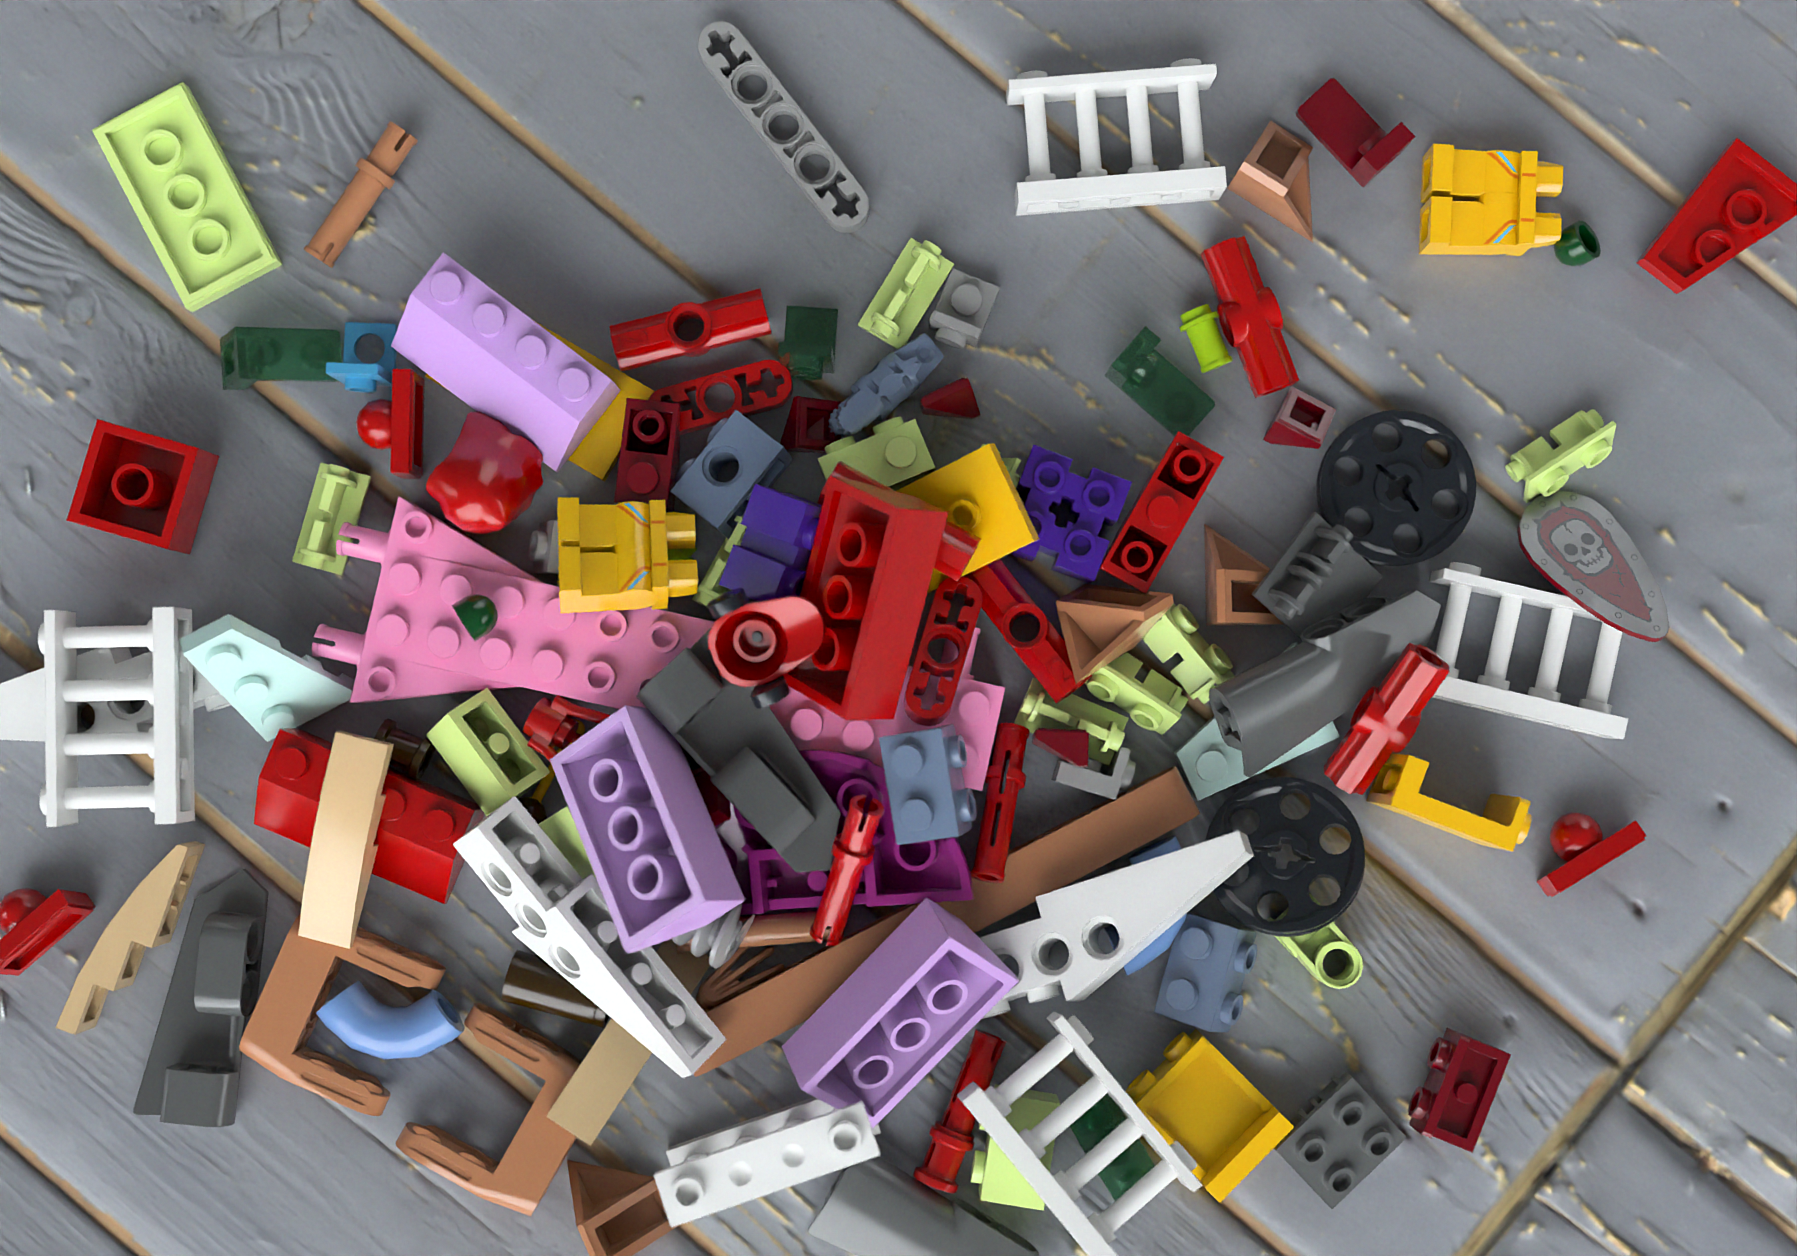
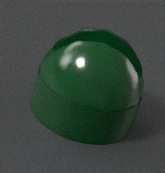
(1577, 245)
(477, 615)

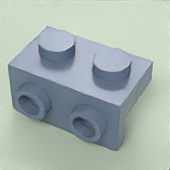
(927, 784)
(1206, 974)

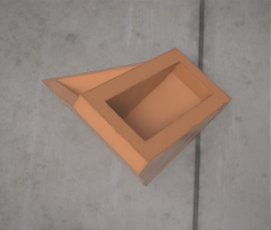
(1278, 179)
(1229, 584)
(1106, 623)
(616, 1209)

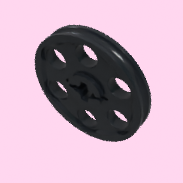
(1422, 484)
(1304, 837)

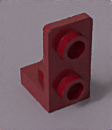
(1351, 132)

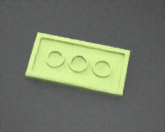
(187, 197)

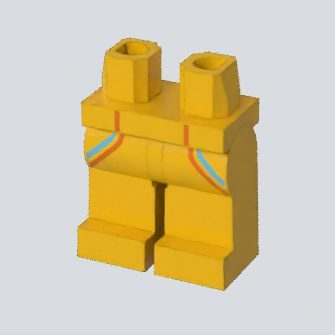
(1486, 202)
(620, 555)

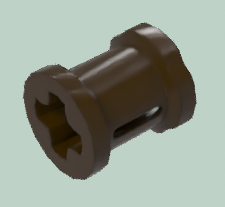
(409, 751)

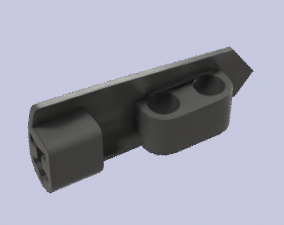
(1315, 682)
(745, 756)
(213, 989)
(890, 1213)

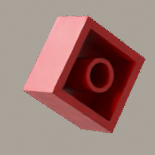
(143, 487)

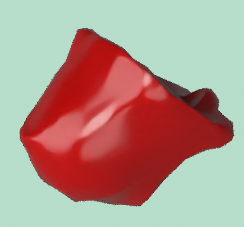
(486, 476)

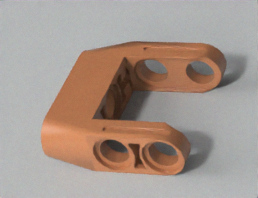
(300, 987)
(539, 1144)

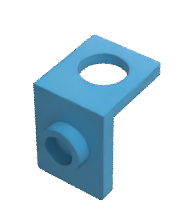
(360, 375)

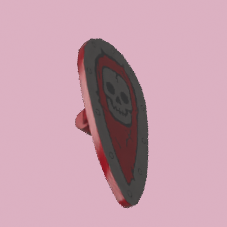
(1593, 563)

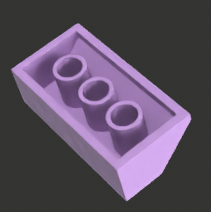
(501, 361)
(645, 829)
(898, 1013)

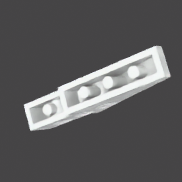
(24, 697)
(1135, 899)
(574, 933)

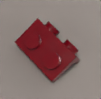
(1457, 1089)

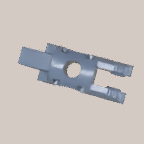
(886, 386)

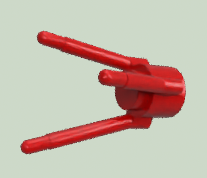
(552, 724)

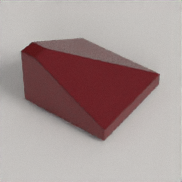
(952, 400)
(1300, 421)
(808, 425)
(1064, 743)

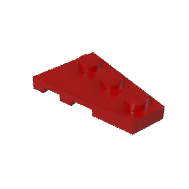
(1723, 215)

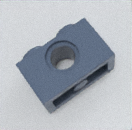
(730, 440)

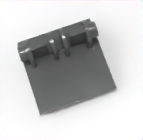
(1316, 576)
(1339, 1140)

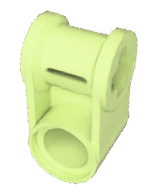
(1313, 947)

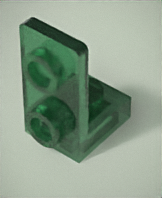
(809, 342)
(277, 355)
(1159, 385)
(1126, 1167)

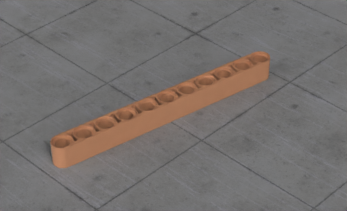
(1030, 871)

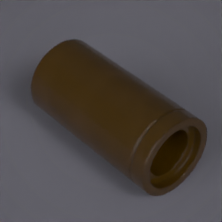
(540, 987)

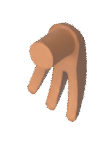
(724, 983)

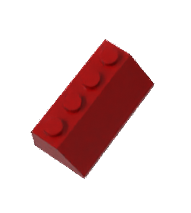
(871, 586)
(414, 825)

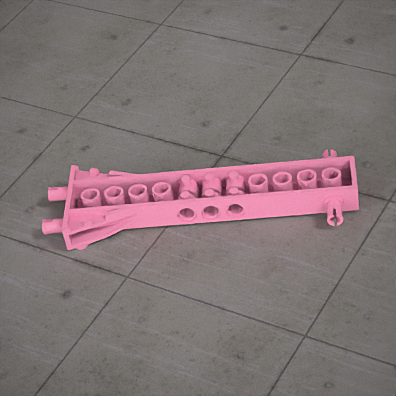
(598, 657)

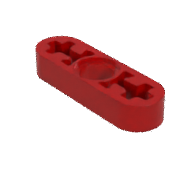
(753, 374)
(919, 680)

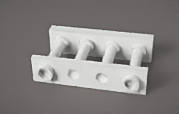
(1144, 181)
(1491, 690)
(167, 742)
(1028, 1146)
(763, 1157)

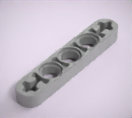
(775, 103)

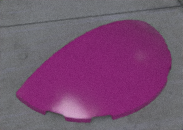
(894, 876)

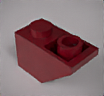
(649, 452)

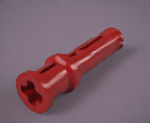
(953, 1133)

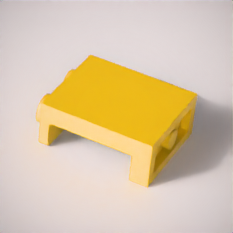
(1398, 787)
(1209, 1111)

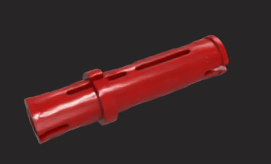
(1010, 746)
(852, 852)

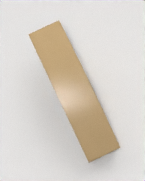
(344, 839)
(142, 922)
(615, 1061)

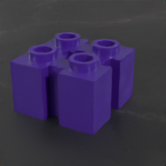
(1091, 500)
(774, 545)

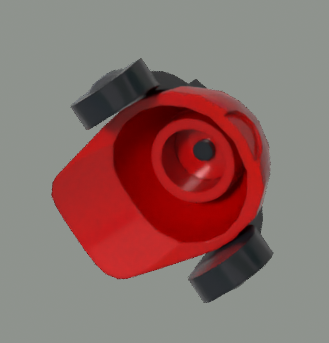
(763, 641)

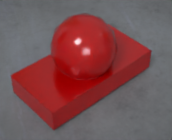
(397, 424)
(1581, 843)
(37, 924)

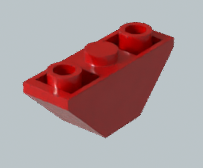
(1161, 512)

